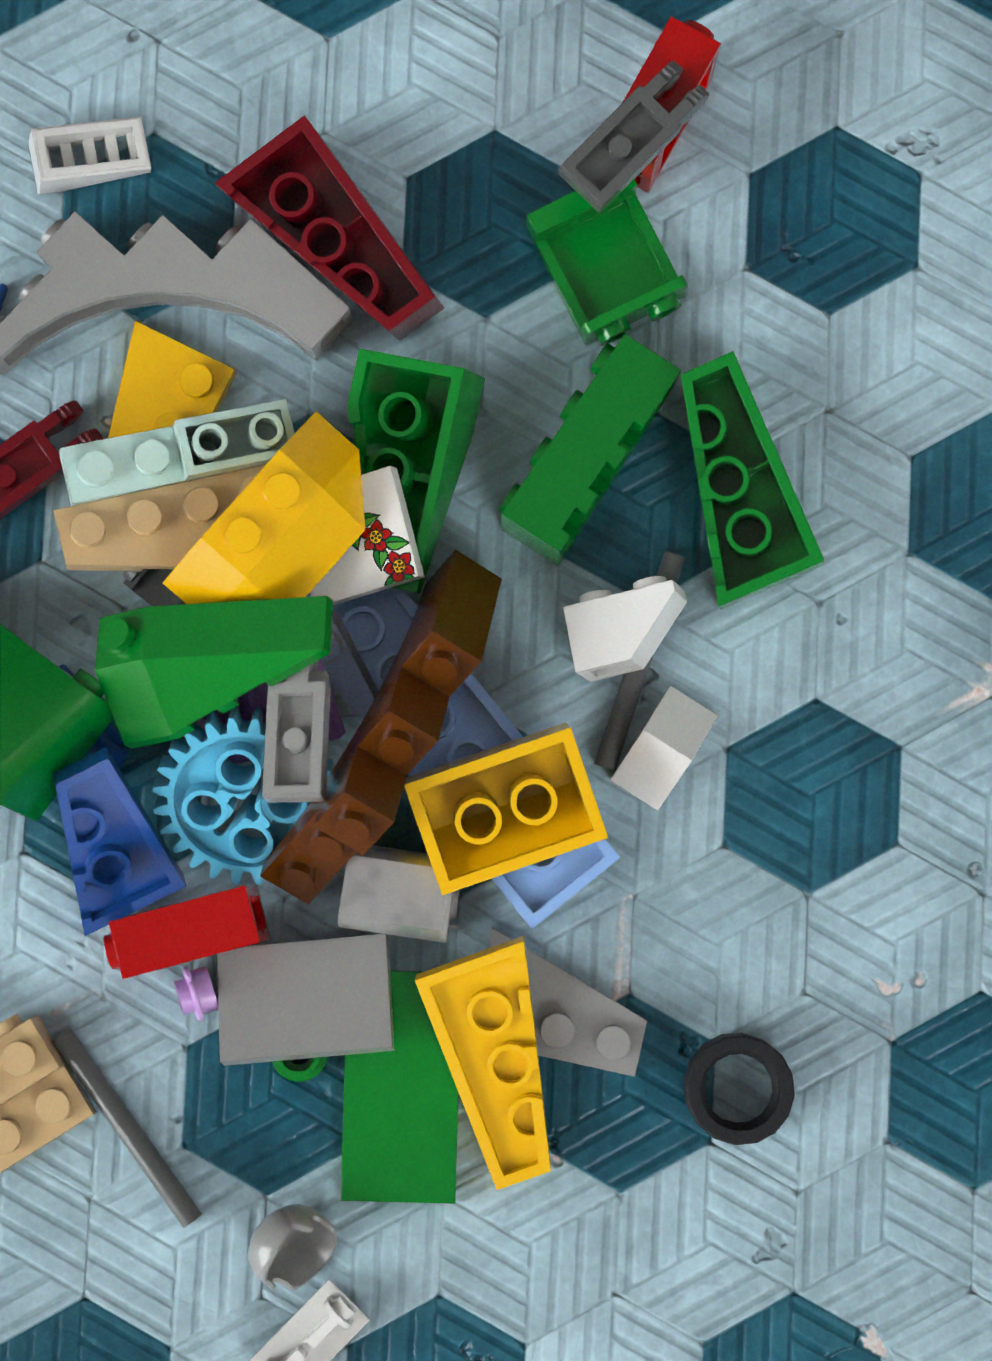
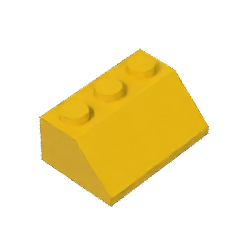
(505, 808)

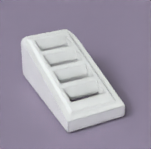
(85, 134)

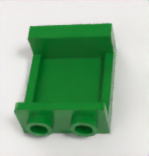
(605, 264)

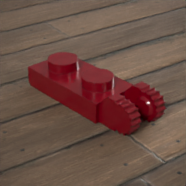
(31, 459)

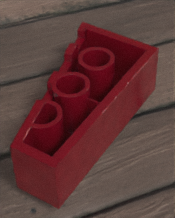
(322, 216)

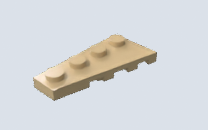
(146, 526)

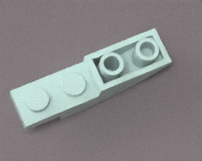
(176, 453)

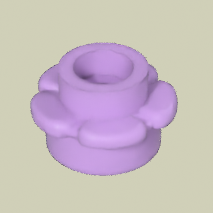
(196, 992)

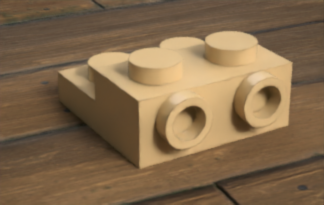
(36, 1091)

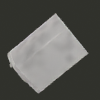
(395, 895)

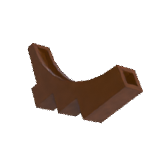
(396, 733)

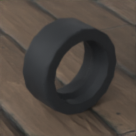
(773, 1115)

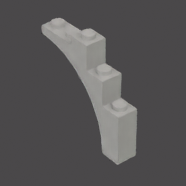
(164, 267)

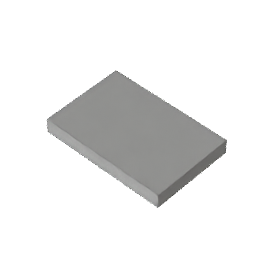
(305, 1000)

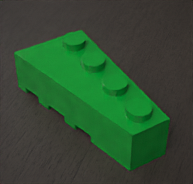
(588, 449)
(747, 500)

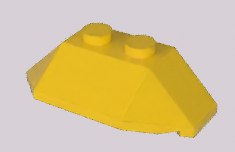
(282, 526)

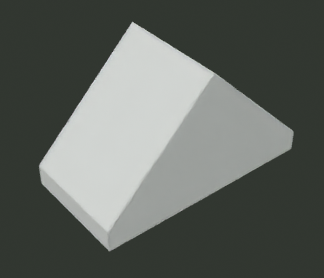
(664, 748)

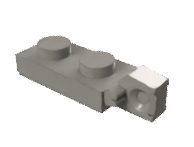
(297, 738)

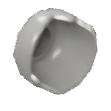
(291, 1246)

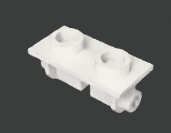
(316, 1329)

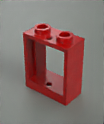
(697, 53)
(186, 931)

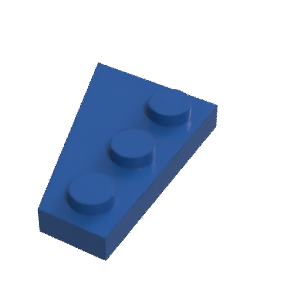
(111, 843)

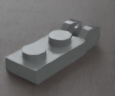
(629, 139)

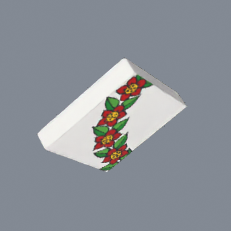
(386, 549)

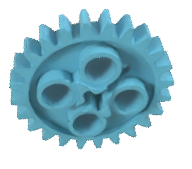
(203, 768)

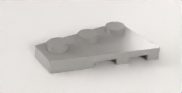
(579, 1021)

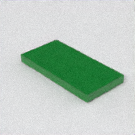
(401, 1112)

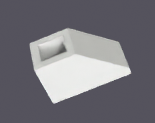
(622, 629)

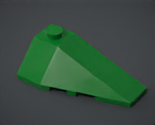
(187, 660)

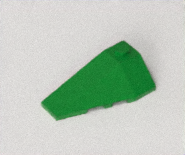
(422, 424)

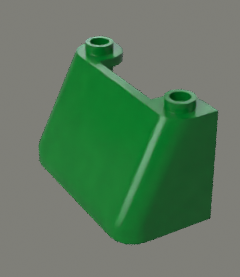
(44, 723)

